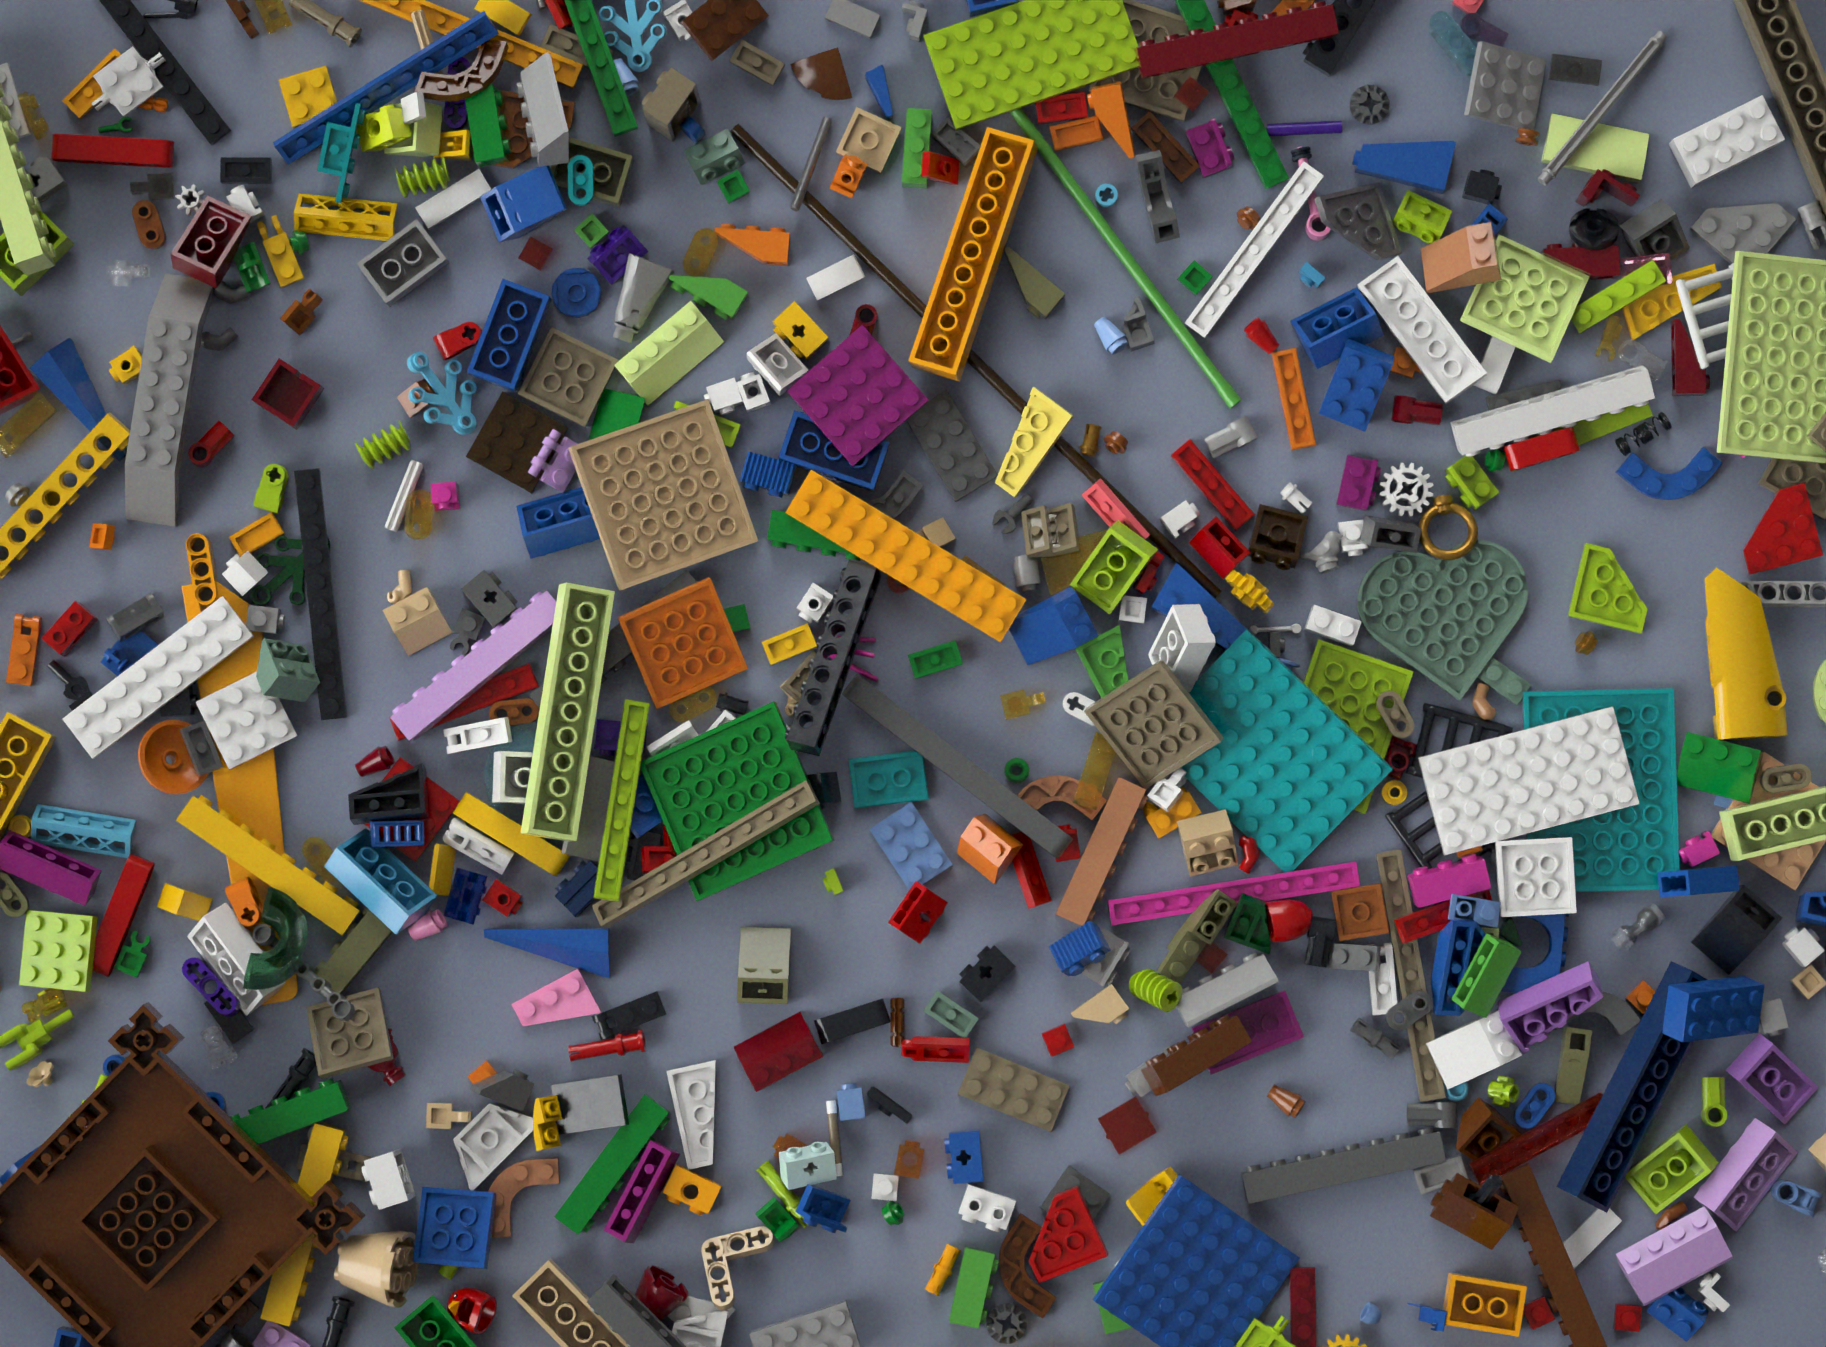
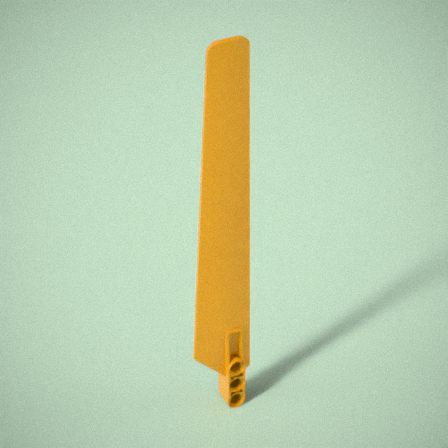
(251, 788)

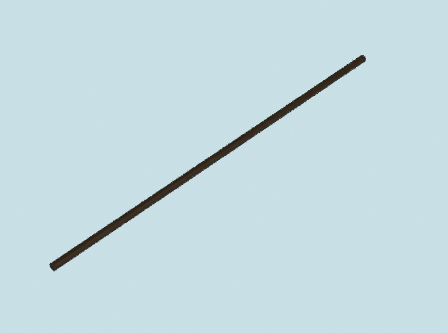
(973, 359)

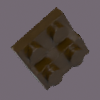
(1277, 537)

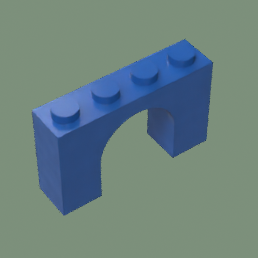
(1550, 966)

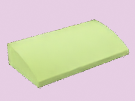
(1605, 148)

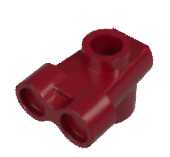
(1399, 752)

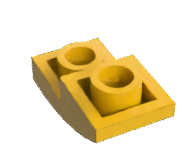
(505, 13)
(544, 1122)

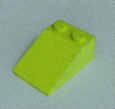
(1113, 566)
(1671, 1169)

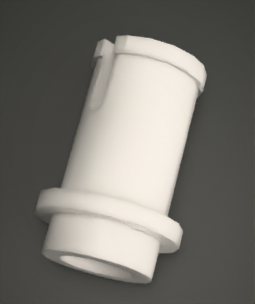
(1294, 496)

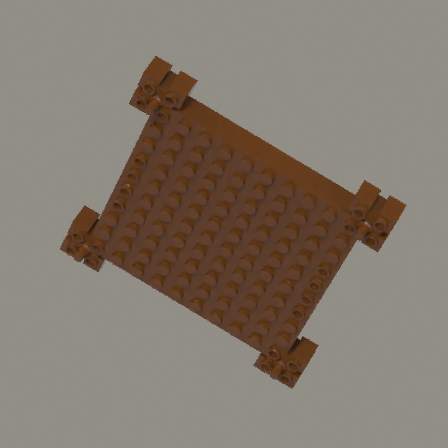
(156, 1206)

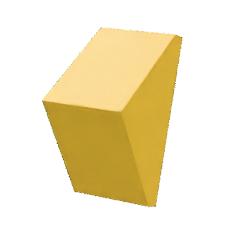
(455, 145)
(184, 902)

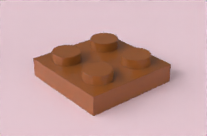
(1360, 912)

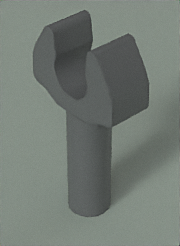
(1012, 513)

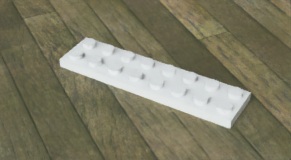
(158, 677)

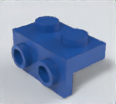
(823, 1208)
(1679, 1313)

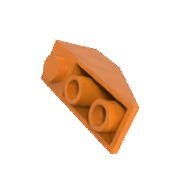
(764, 246)

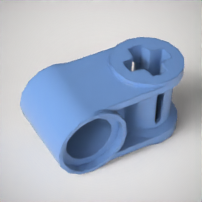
(1800, 1197)

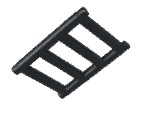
(1454, 719)
(1410, 838)

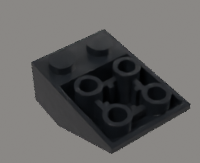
(1736, 929)

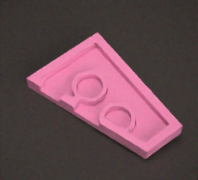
(557, 1001)

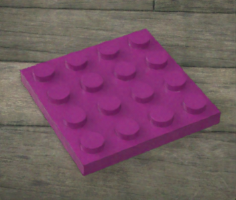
(857, 395)

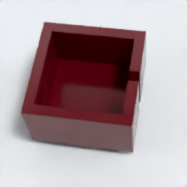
(287, 394)

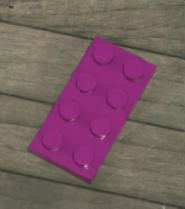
(1268, 1024)

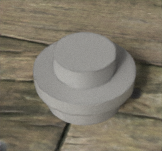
(17, 494)

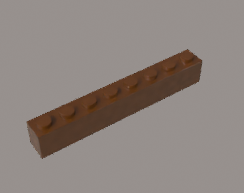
(1552, 1258)

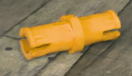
(942, 1269)

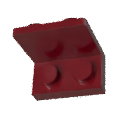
(1606, 181)

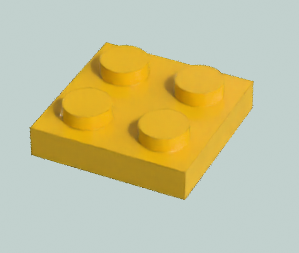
(307, 94)

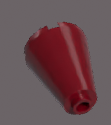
(660, 1292)

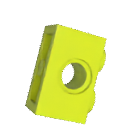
(383, 129)

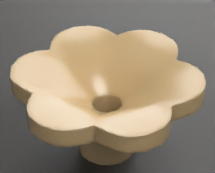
(40, 1074)

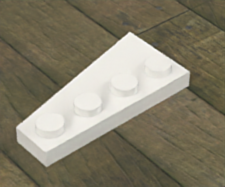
(694, 1107)

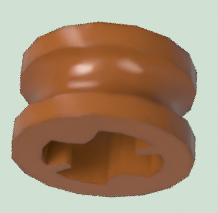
(1527, 137)

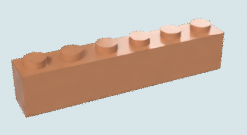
(1101, 851)

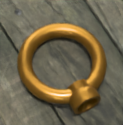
(1442, 506)

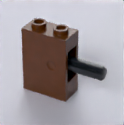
(1474, 1209)

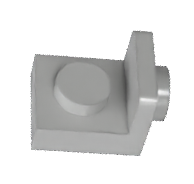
(916, 24)

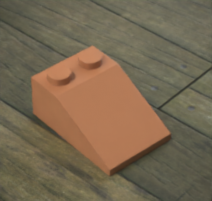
(1461, 259)

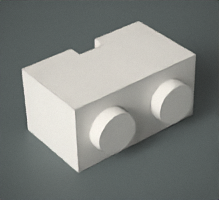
(1332, 625)

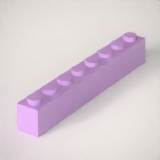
(476, 668)

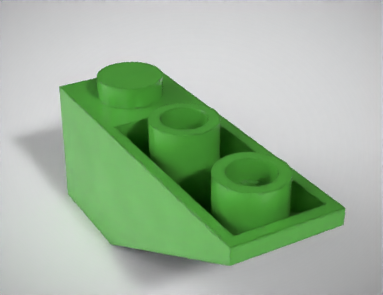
(716, 292)

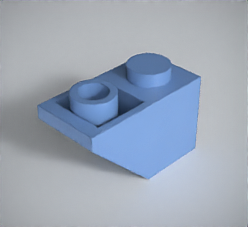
(1480, 910)

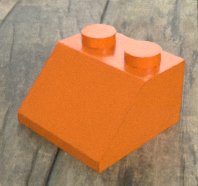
(988, 847)

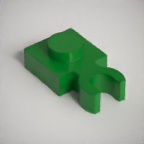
(132, 958)

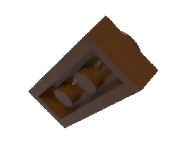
(1156, 138)

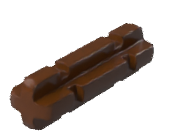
(897, 1021)

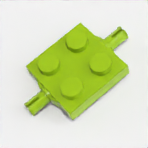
(1262, 1335)

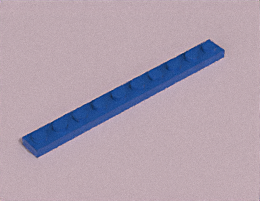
(388, 85)

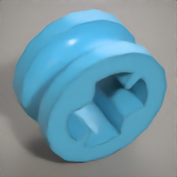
(1102, 188)

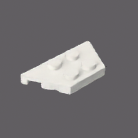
(490, 1141)
(702, 1330)

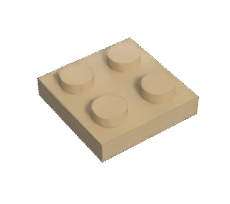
(869, 139)

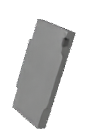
(593, 811)

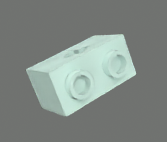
(807, 1165)

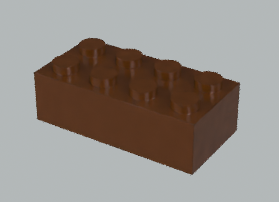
(1198, 1054)

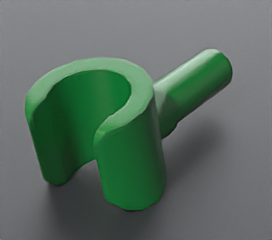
(116, 127)

